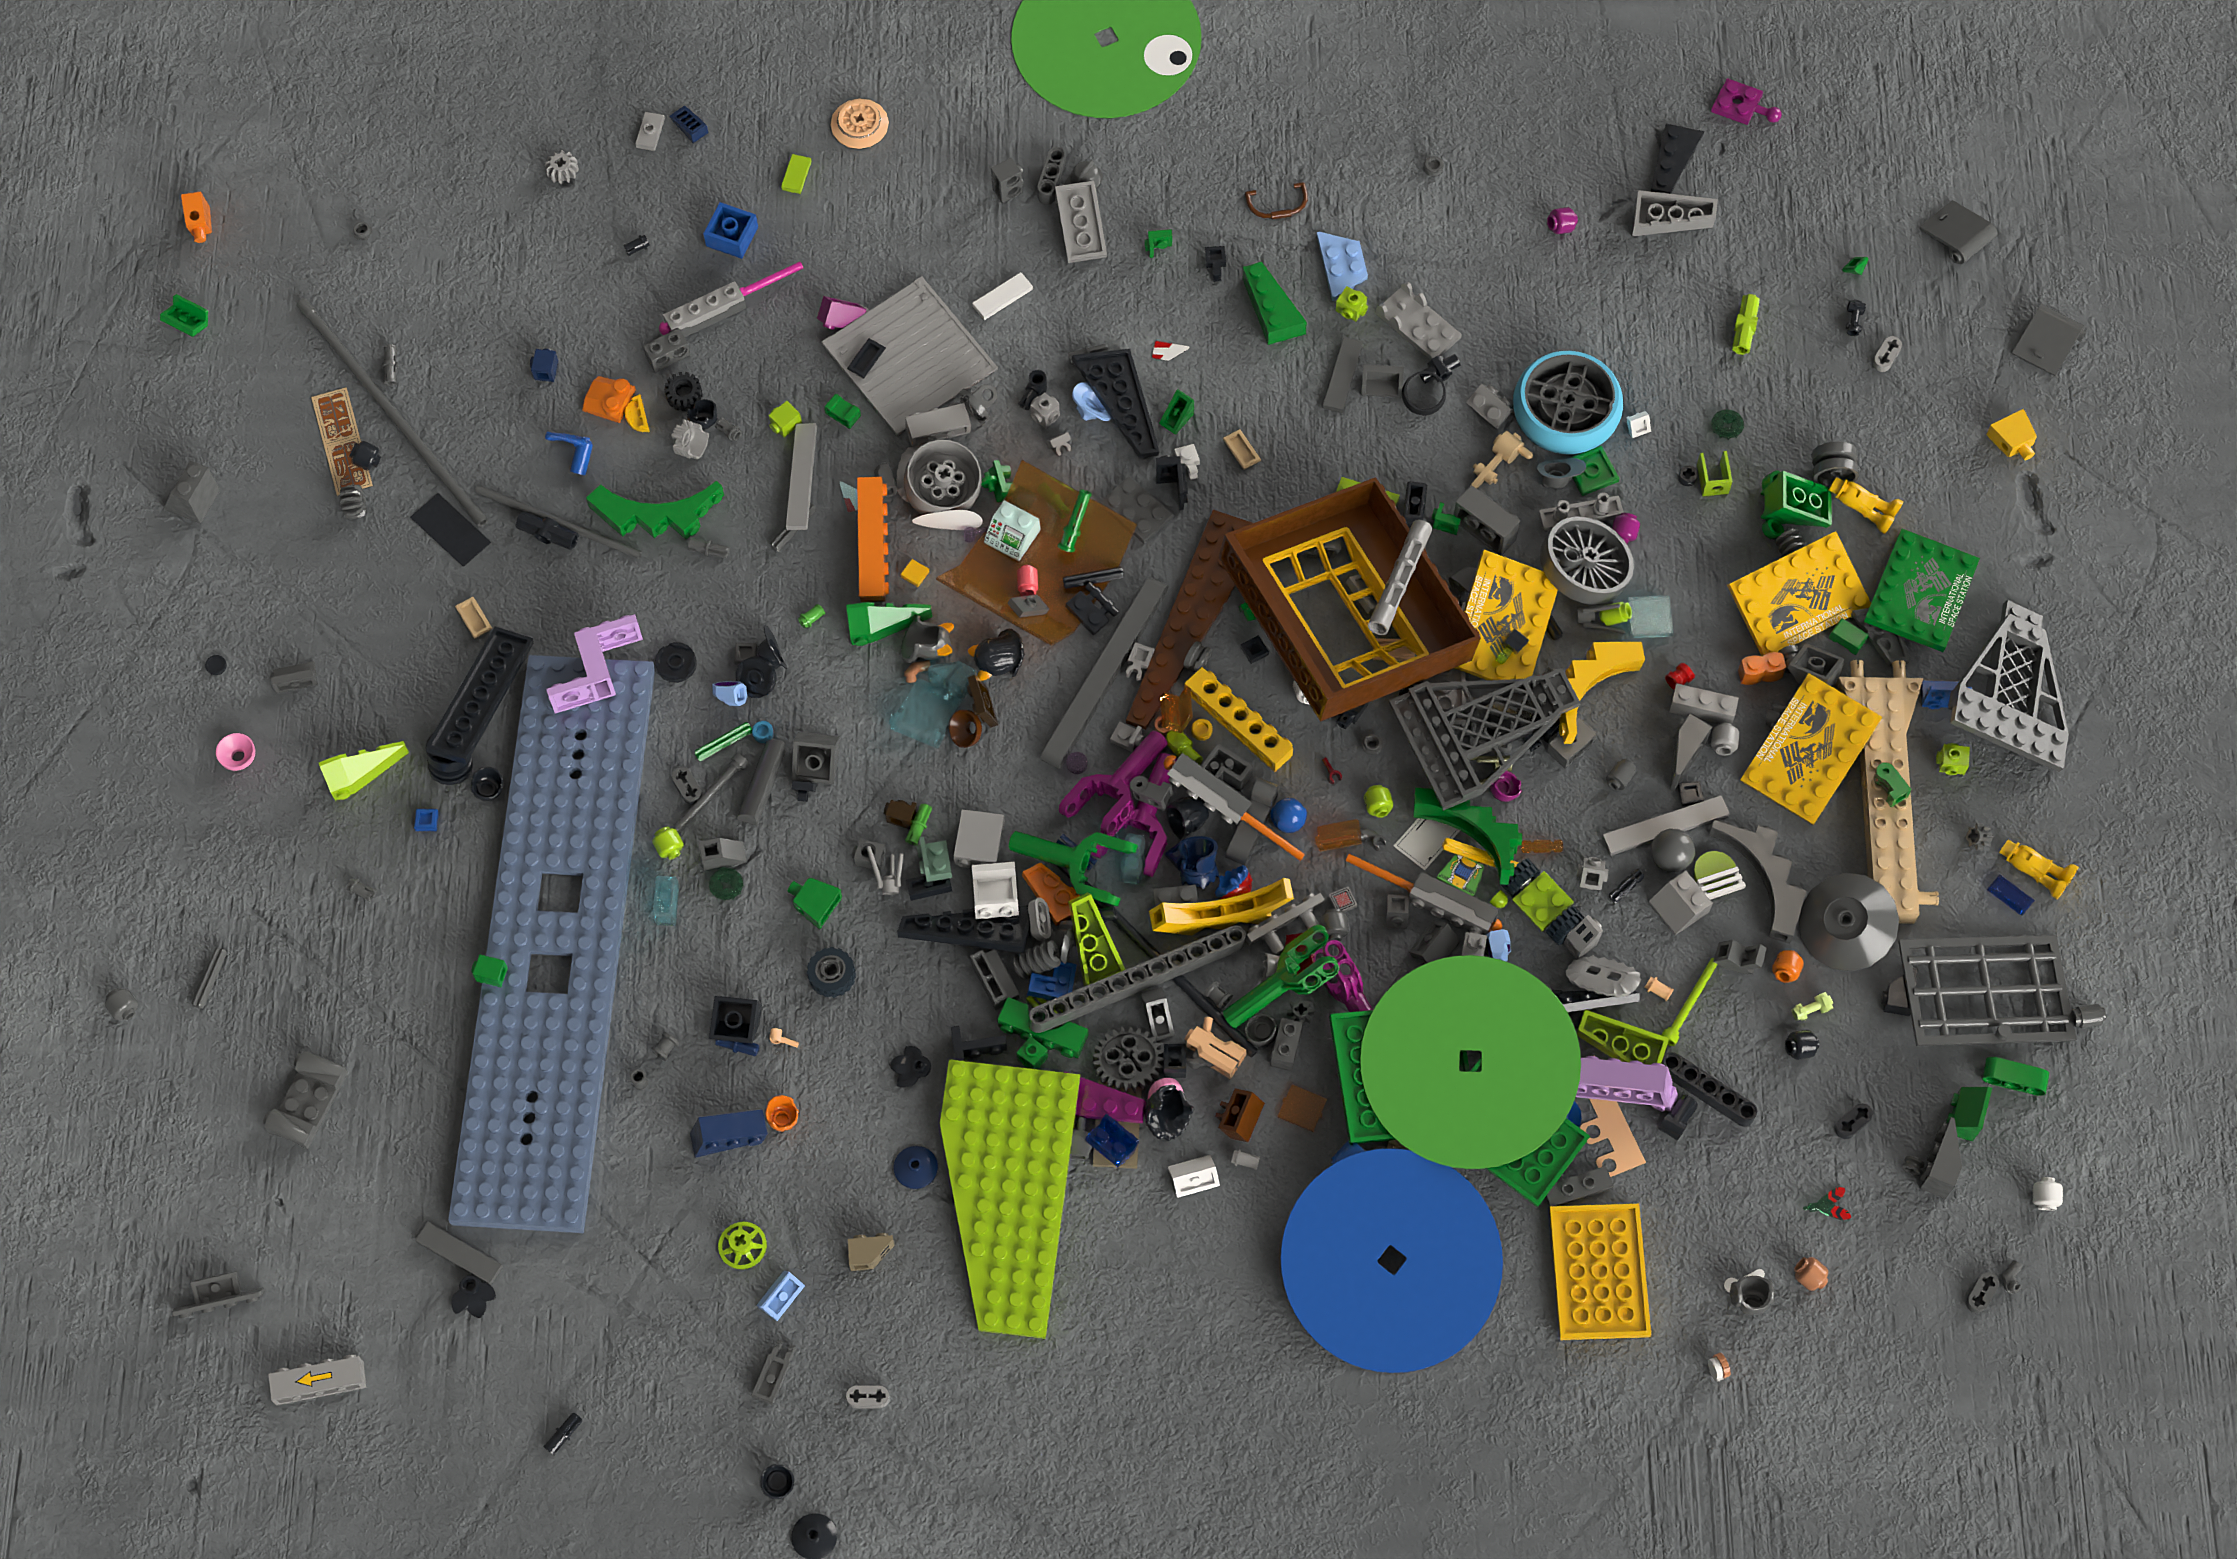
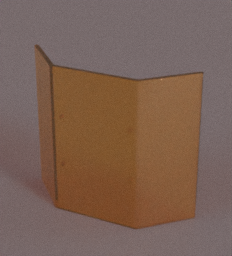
(991, 576)

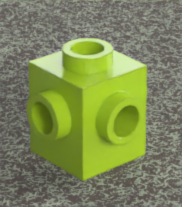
(1351, 304)
(1953, 759)

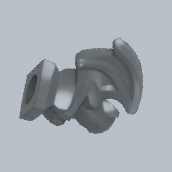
(1063, 937)

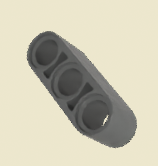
(1051, 167)

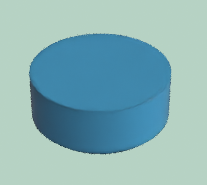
(762, 731)

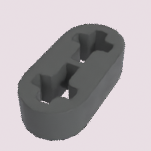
(690, 783)
(1978, 1289)

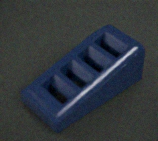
(695, 134)

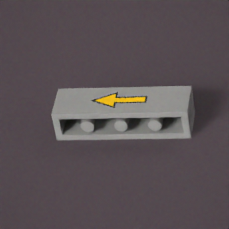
(317, 1380)

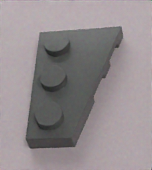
(1889, 645)

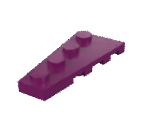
(1097, 1100)

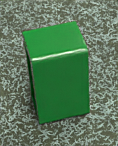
(842, 411)
(1849, 636)

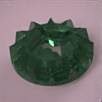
(1727, 416)
(726, 875)

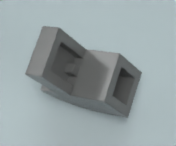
(1739, 958)

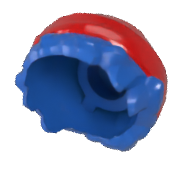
(1234, 883)

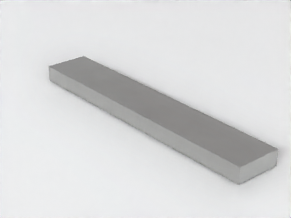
(801, 476)
(1682, 819)

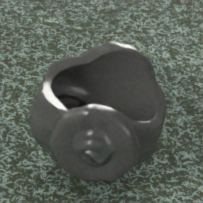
(1752, 1294)

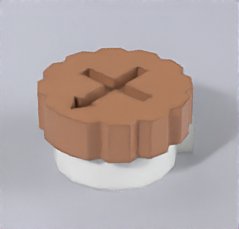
(1719, 1367)

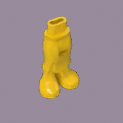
(1864, 502)
(2037, 866)

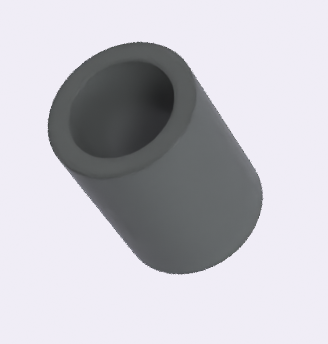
(639, 1084)

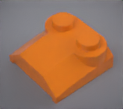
(608, 398)

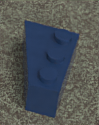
(727, 1132)

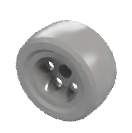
(951, 460)

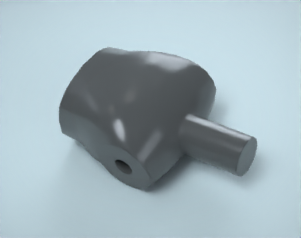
(1080, 1148)

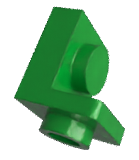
(1158, 239)
(1445, 522)

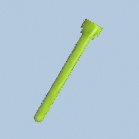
(1672, 1032)

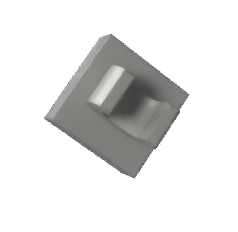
(1058, 441)

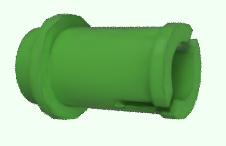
(811, 616)

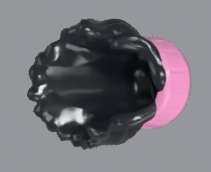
(1167, 1109)

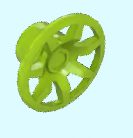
(741, 1244)

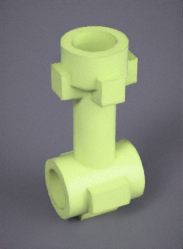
(1822, 1002)

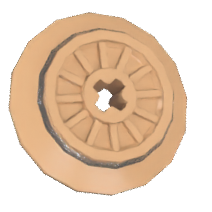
(860, 134)

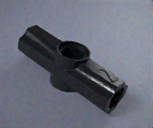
(547, 530)

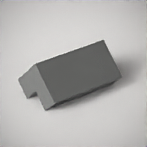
(994, 978)

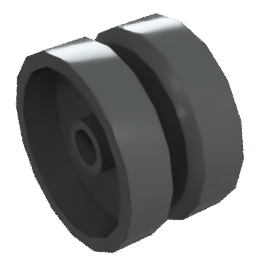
(1833, 461)

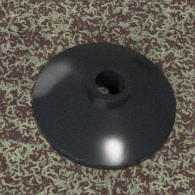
(822, 1544)

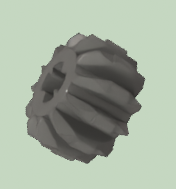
(353, 501)

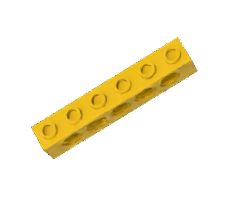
(1272, 757)

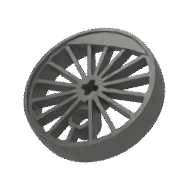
(1587, 560)

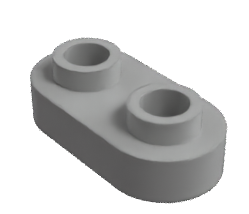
(1039, 919)

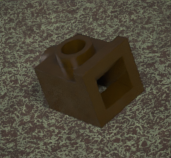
(900, 813)

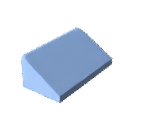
(780, 1295)

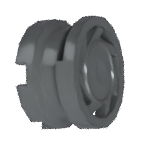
(1197, 657)

